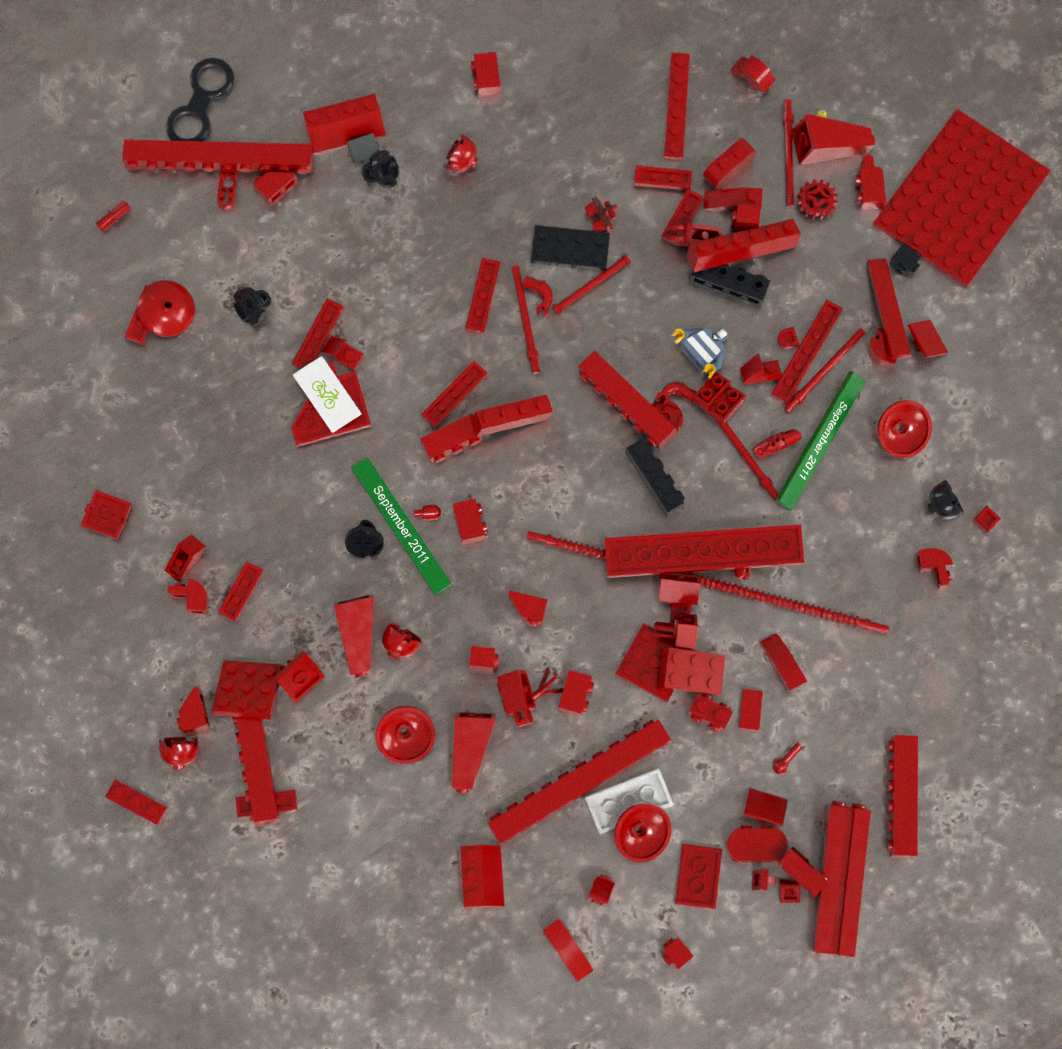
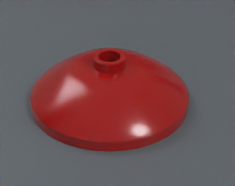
(163, 320)
(914, 430)
(405, 746)
(649, 839)

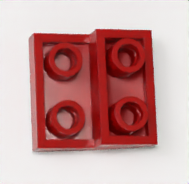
(719, 398)

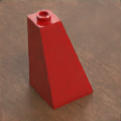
(828, 139)
(355, 626)
(470, 742)

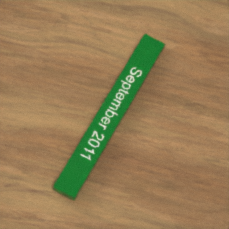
(820, 441)
(401, 526)

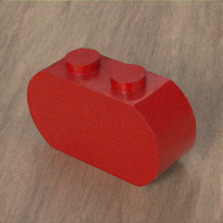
(729, 163)
(756, 844)

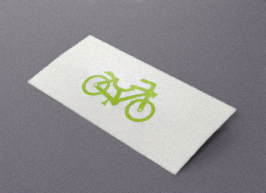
(327, 394)

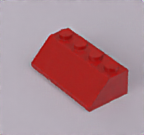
(341, 122)

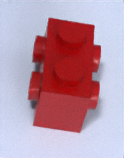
(710, 713)

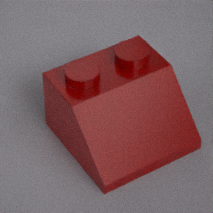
(193, 714)

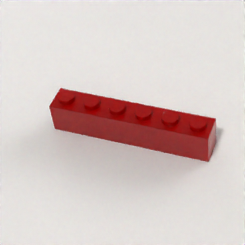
(743, 245)
(627, 400)
(257, 771)
(904, 797)

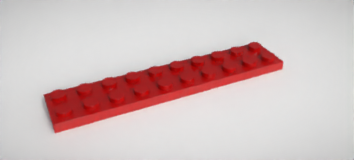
(704, 551)

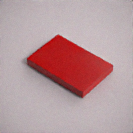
(698, 876)

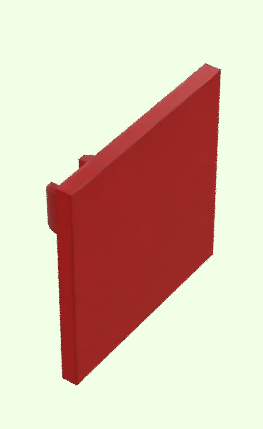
(927, 339)
(765, 807)

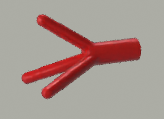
(541, 690)

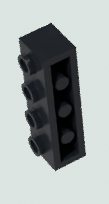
(733, 282)
(654, 477)

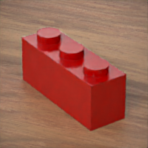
(450, 439)

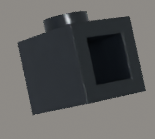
(905, 260)

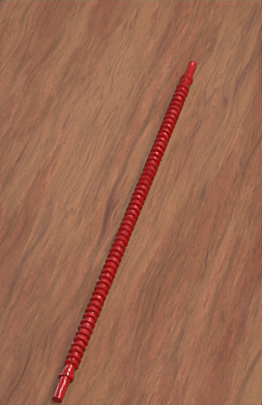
(723, 586)

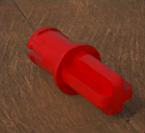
(113, 216)

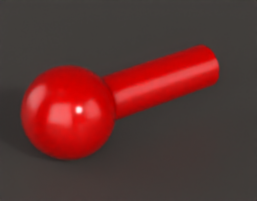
(780, 766)

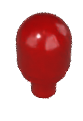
(428, 512)

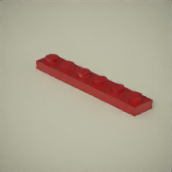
(677, 106)

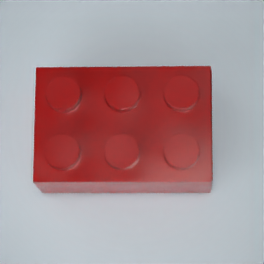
(691, 671)

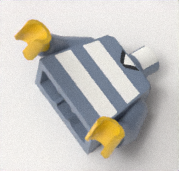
(703, 347)

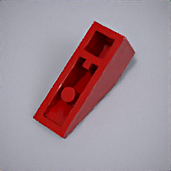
(728, 199)

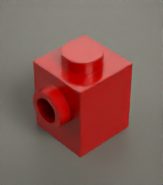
(676, 953)

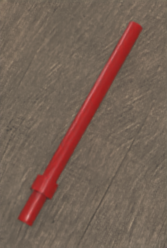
(788, 119)
(532, 353)
(801, 394)
(765, 482)

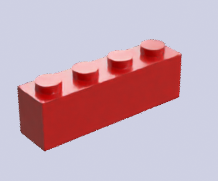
(511, 415)

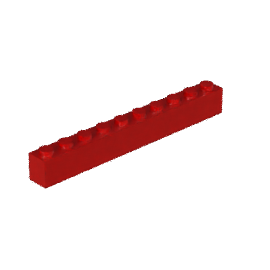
(218, 156)
(579, 782)

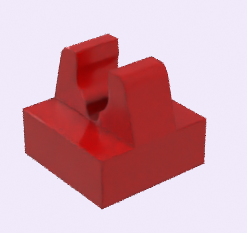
(762, 880)

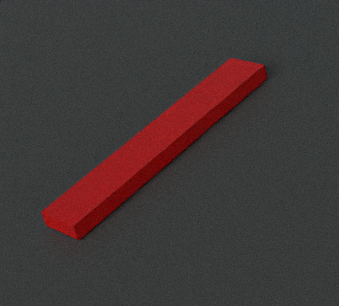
(888, 309)
(806, 352)

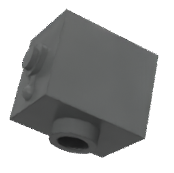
(363, 149)

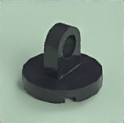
(384, 169)
(250, 305)
(364, 540)

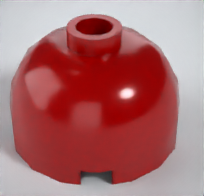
(461, 155)
(400, 642)
(178, 751)

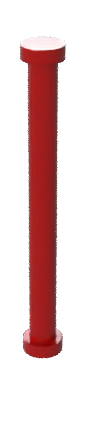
(591, 284)

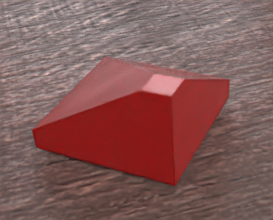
(789, 891)

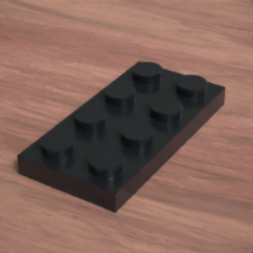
(570, 247)

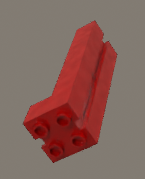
(844, 868)

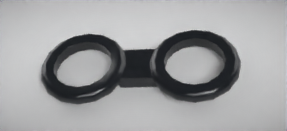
(201, 99)

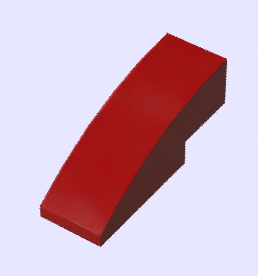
(783, 662)
(567, 950)

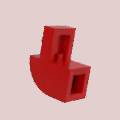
(755, 72)
(879, 350)
(938, 561)
(196, 596)

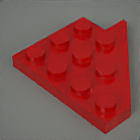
(310, 426)

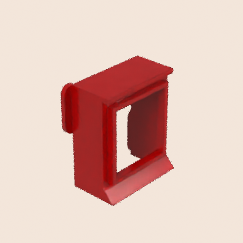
(803, 872)

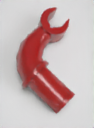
(542, 289)
(675, 388)

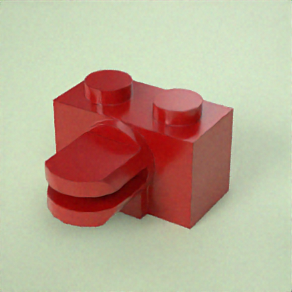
(682, 631)

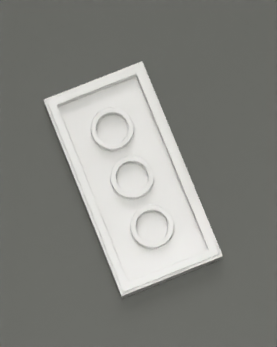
(610, 803)

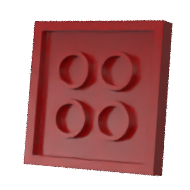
(642, 663)
(246, 689)

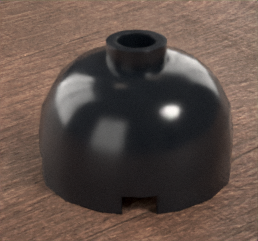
(944, 502)

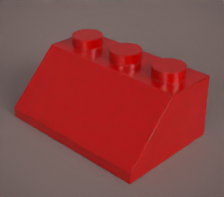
(482, 876)

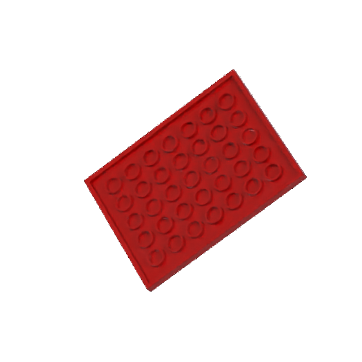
(961, 197)

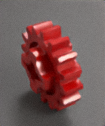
(809, 197)

